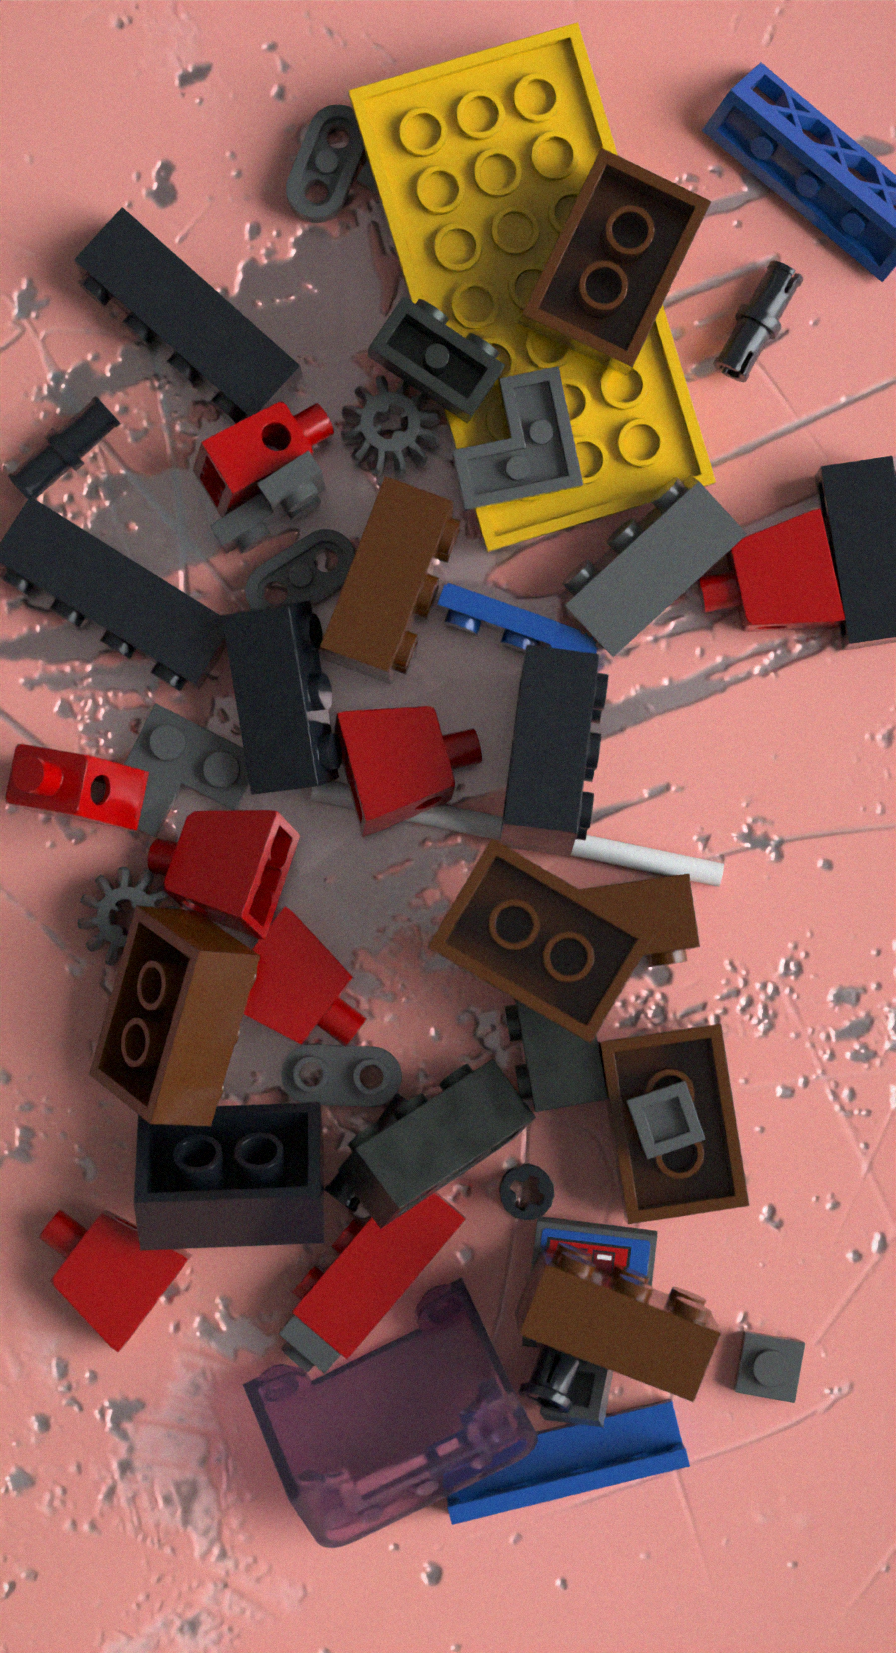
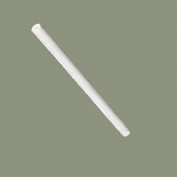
(592, 848)

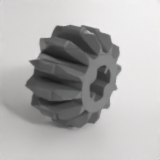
(402, 443)
(111, 903)

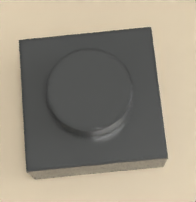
(665, 1119)
(306, 1346)
(769, 1366)
(588, 1397)

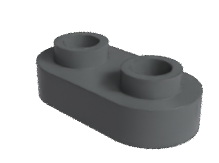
(325, 165)
(297, 570)
(341, 1075)

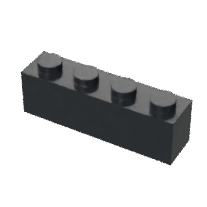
(186, 317)
(114, 594)

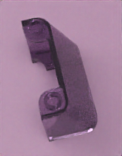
(394, 1423)

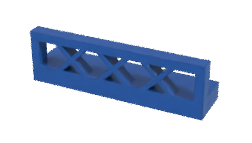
(808, 173)
(579, 1460)

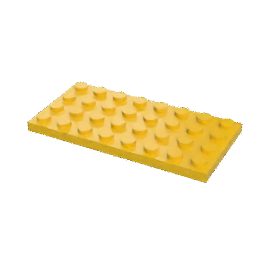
(475, 189)

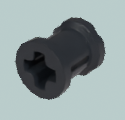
(531, 1209)
(554, 1394)

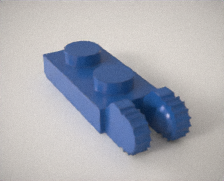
(470, 610)

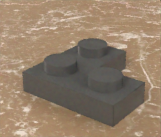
(537, 455)
(285, 492)
(188, 755)

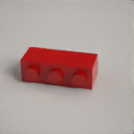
(372, 1272)

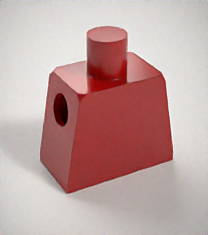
(238, 459)
(779, 579)
(400, 762)
(61, 783)
(228, 866)
(300, 984)
(108, 1273)

